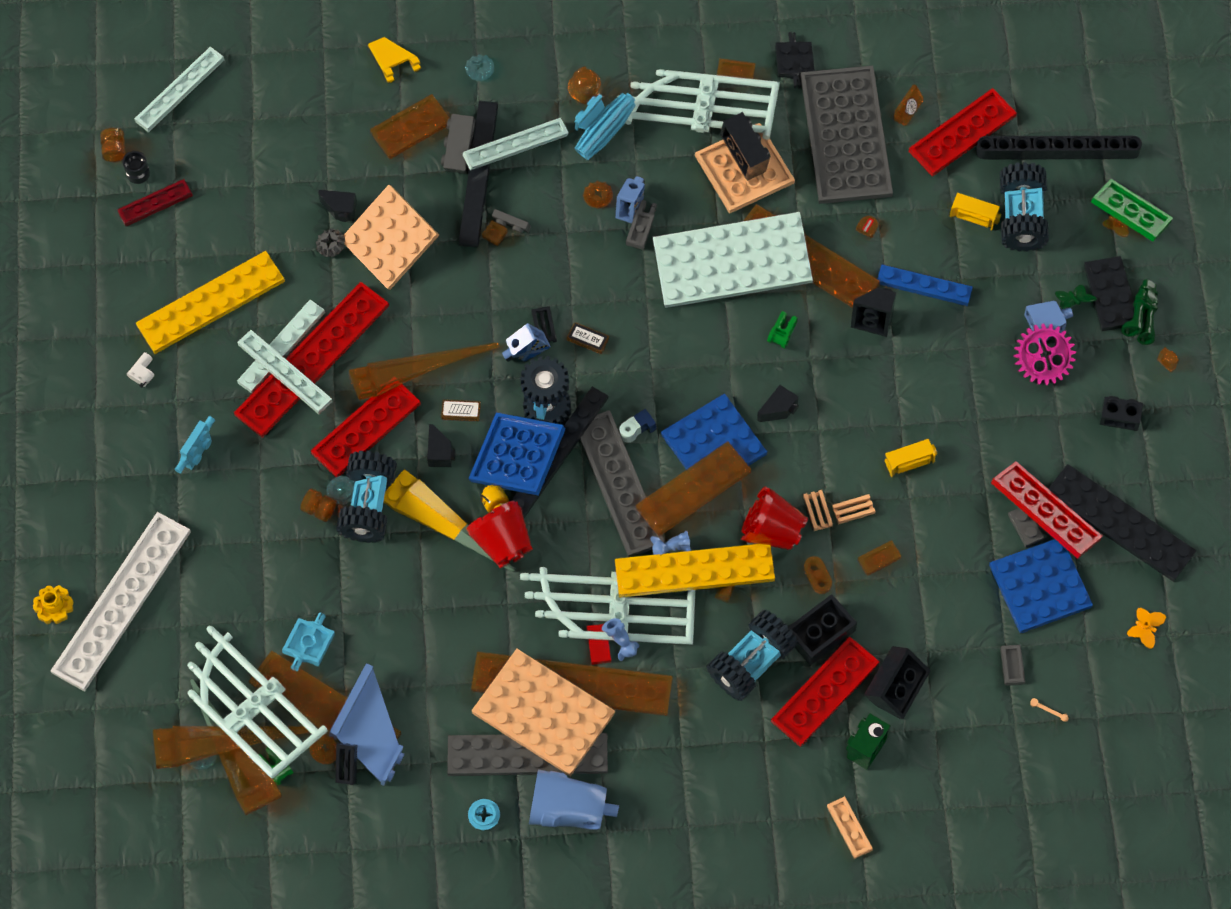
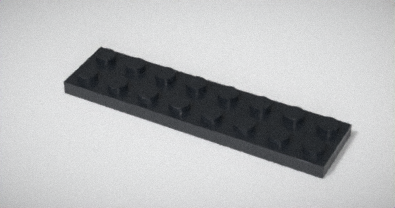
(1122, 523)

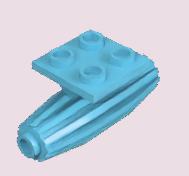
(601, 123)

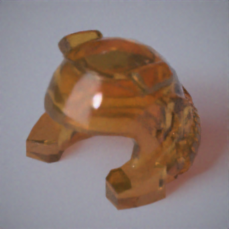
(584, 85)

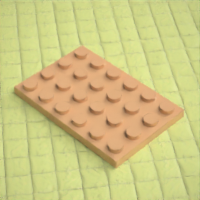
(543, 712)

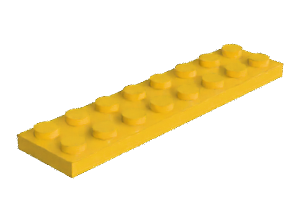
(210, 302)
(694, 570)

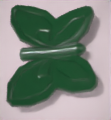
(1073, 298)

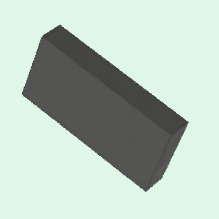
(1012, 665)

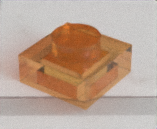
(494, 233)
(1168, 359)

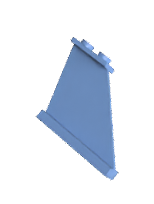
(368, 725)

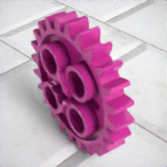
(1028, 359)

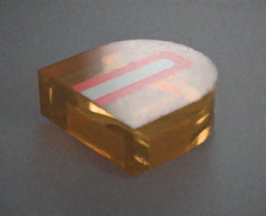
(867, 226)

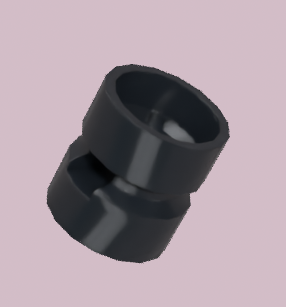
(136, 167)

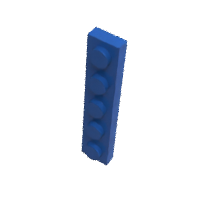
(924, 285)

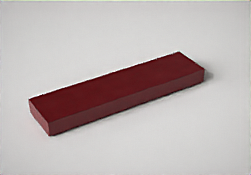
(154, 202)

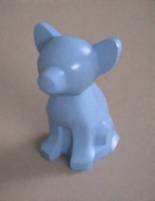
(676, 544)
(616, 630)

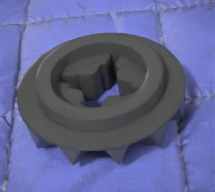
(335, 247)

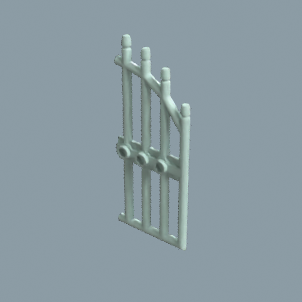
(705, 100)
(618, 608)
(253, 705)

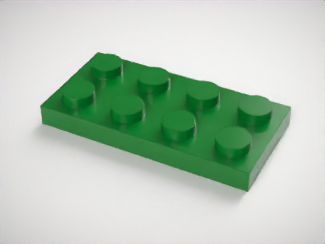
(1132, 210)

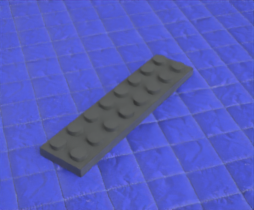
(618, 483)
(503, 756)

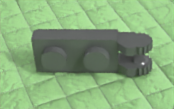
(641, 226)

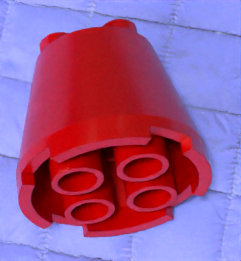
(773, 521)
(502, 534)

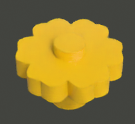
(53, 604)

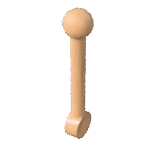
(1034, 702)

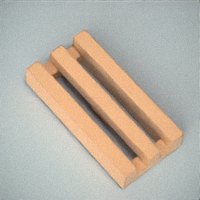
(813, 496)
(866, 498)

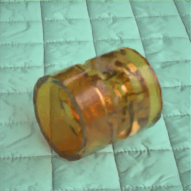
(112, 144)
(319, 505)

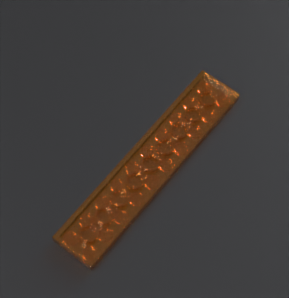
(613, 687)

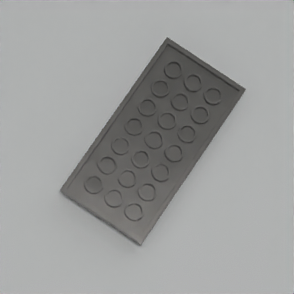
(846, 134)

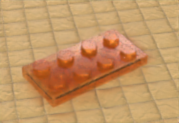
(410, 126)

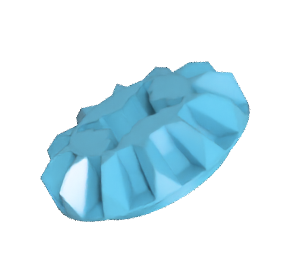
(478, 808)

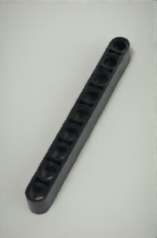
(1050, 151)
(478, 178)

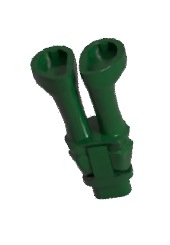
(1146, 303)

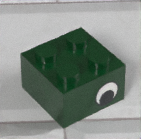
(868, 741)

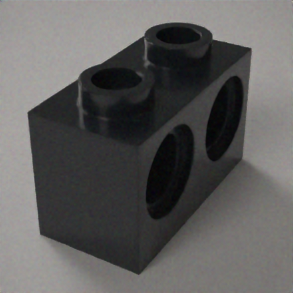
(1120, 418)

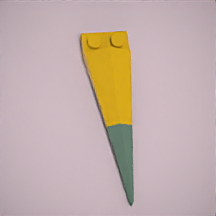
(421, 504)

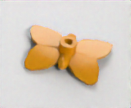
(1146, 624)

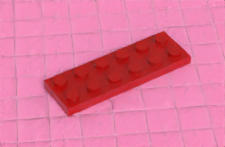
(962, 132)
(365, 428)
(1046, 509)
(825, 691)

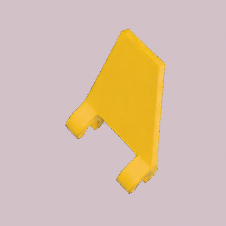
(390, 55)

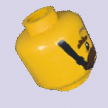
(493, 497)

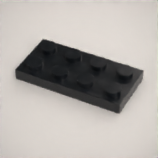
(1111, 288)

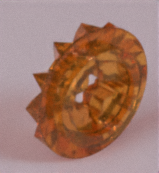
(596, 201)
(318, 752)

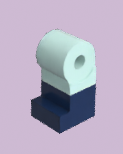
(636, 425)

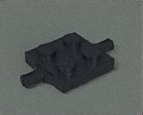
(794, 58)

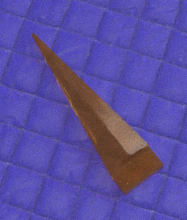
(387, 374)
(191, 743)

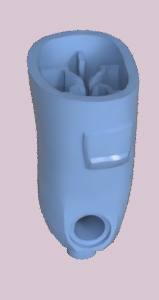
(568, 802)

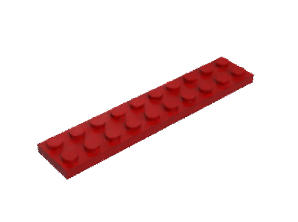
(313, 357)

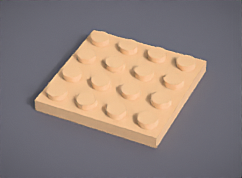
(731, 183)
(389, 237)

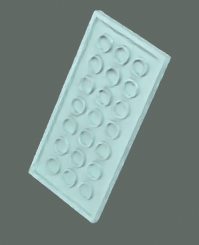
(732, 259)

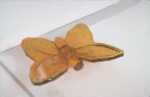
(1116, 225)

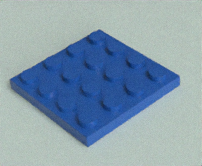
(708, 430)
(517, 453)
(1040, 585)

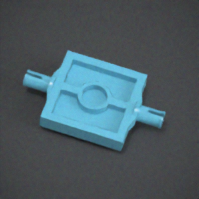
(195, 445)
(308, 642)

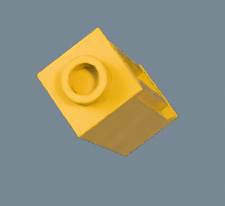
(975, 211)
(910, 457)

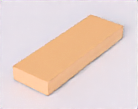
(849, 827)

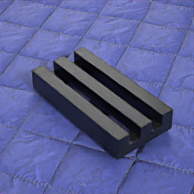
(540, 311)
(350, 763)

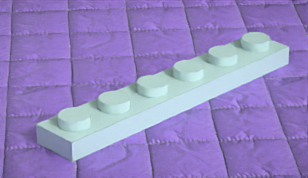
(179, 89)
(515, 144)
(283, 343)
(285, 372)

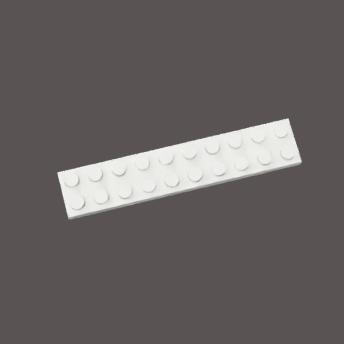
(120, 601)

